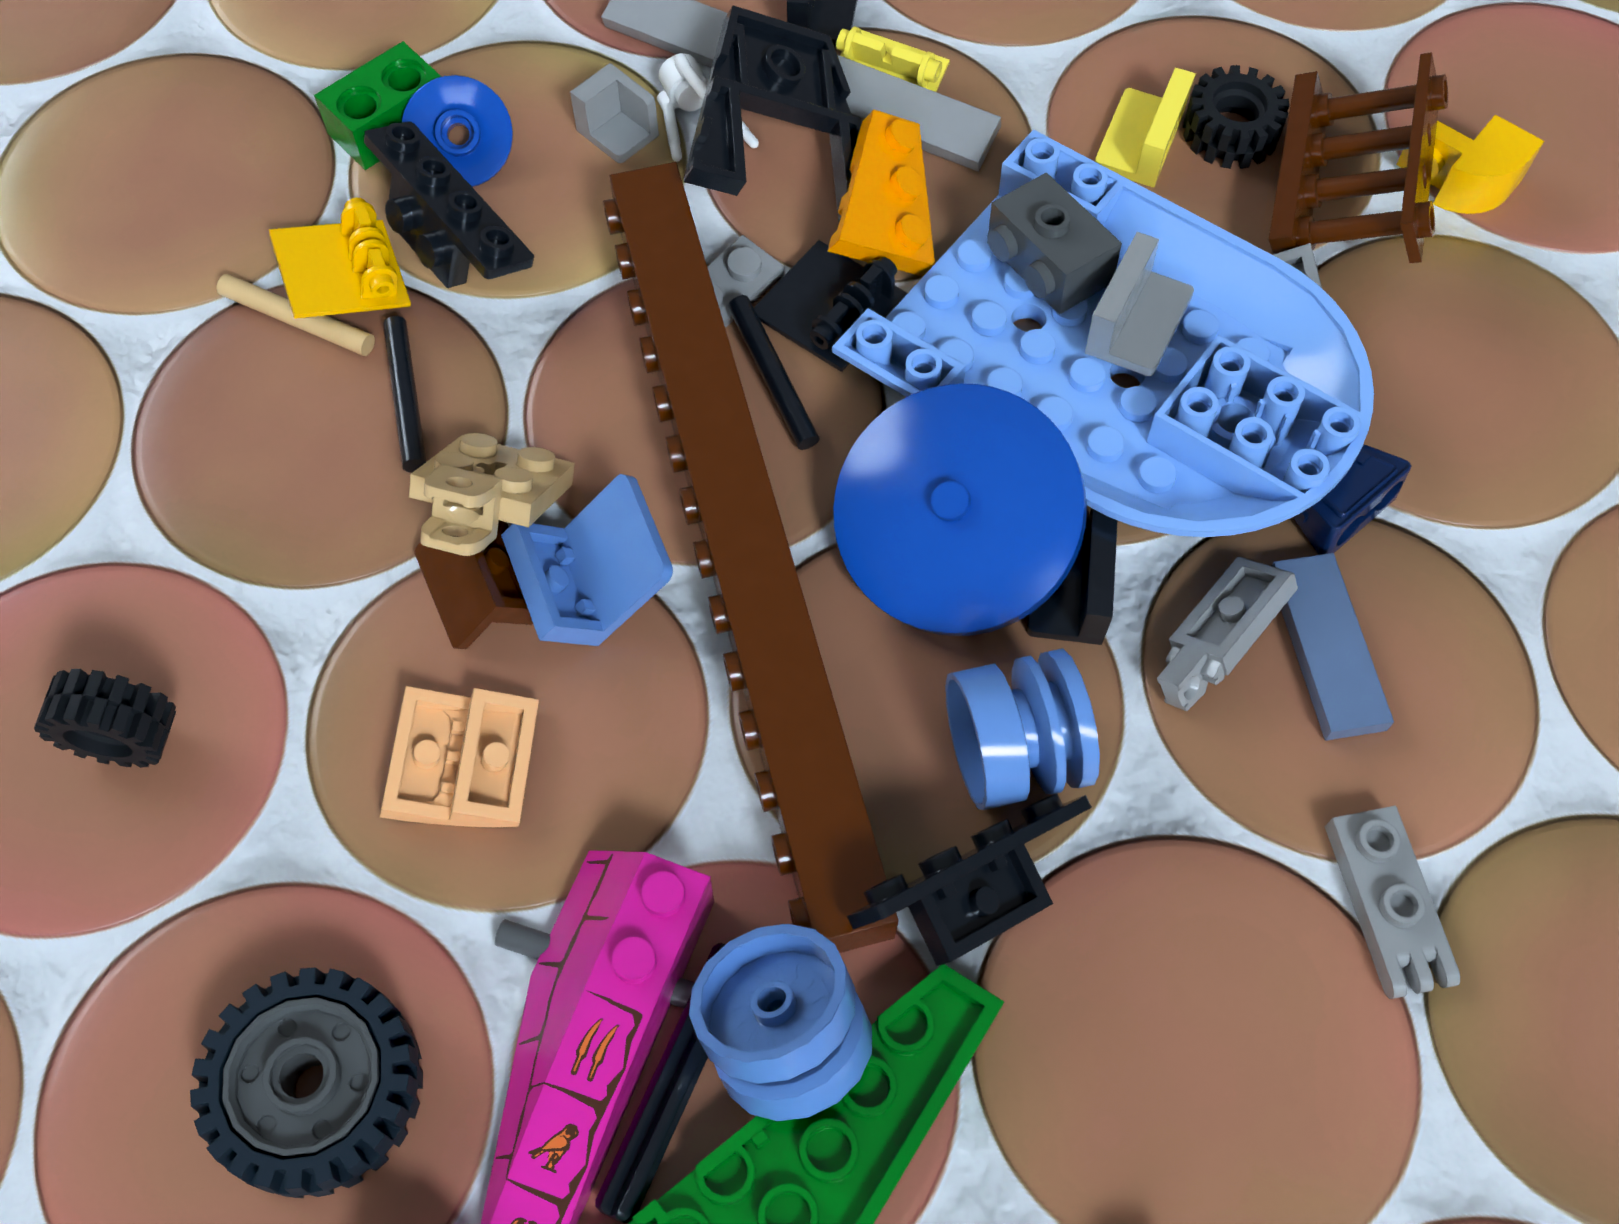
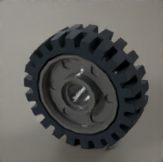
(253, 1070)

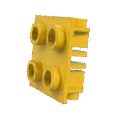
(340, 265)

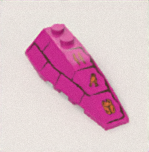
(591, 1029)

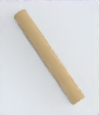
(280, 309)

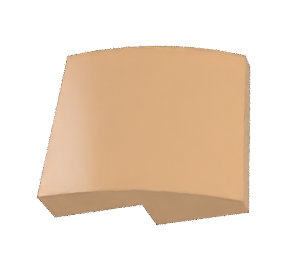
(460, 758)

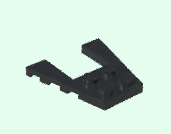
(774, 73)

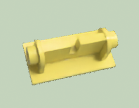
(892, 57)

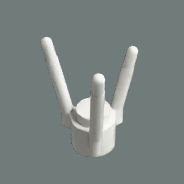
(685, 89)

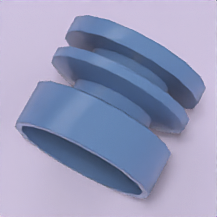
(1035, 726)

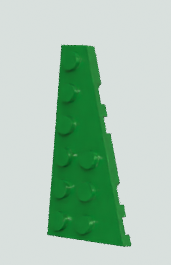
(855, 1152)

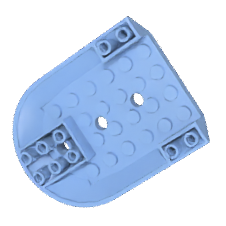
(1250, 358)

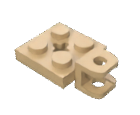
(485, 482)

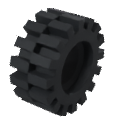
(1239, 95)
(105, 718)

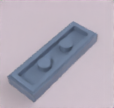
(1333, 651)

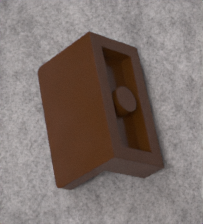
(473, 589)

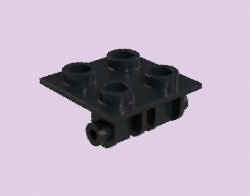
(826, 297)

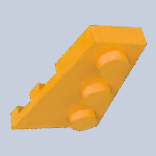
(887, 197)

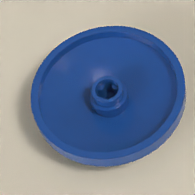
(960, 509)

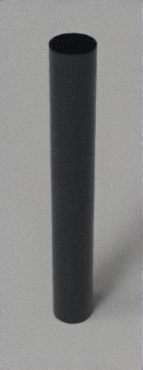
(773, 372)
(404, 393)

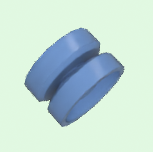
(781, 1022)

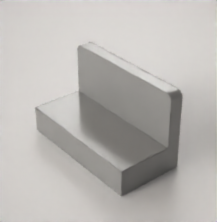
(1137, 311)

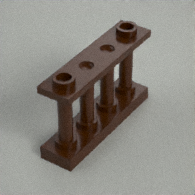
(1309, 148)

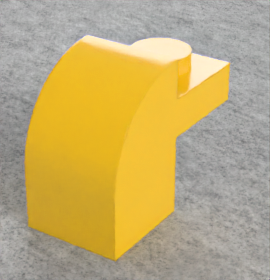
(1480, 171)

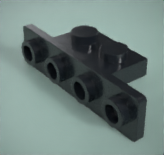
(442, 211)
(976, 894)

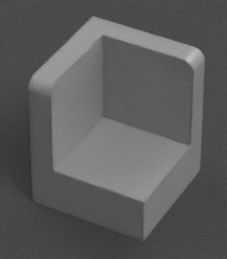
(615, 113)

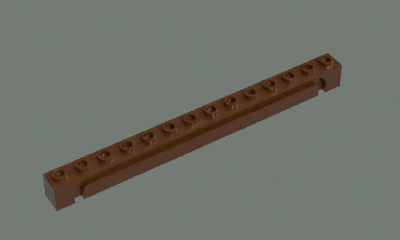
(745, 549)

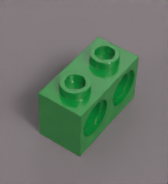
(372, 98)

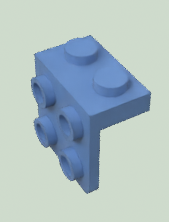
(593, 571)

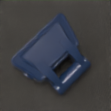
(1355, 501)

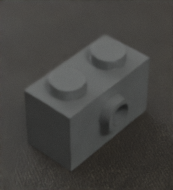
(1052, 243)

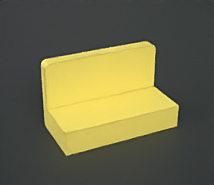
(1145, 130)

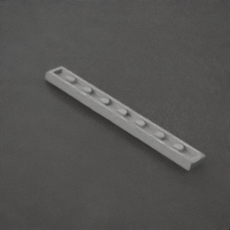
(946, 125)

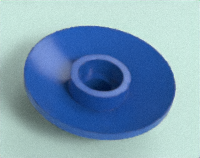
(470, 104)

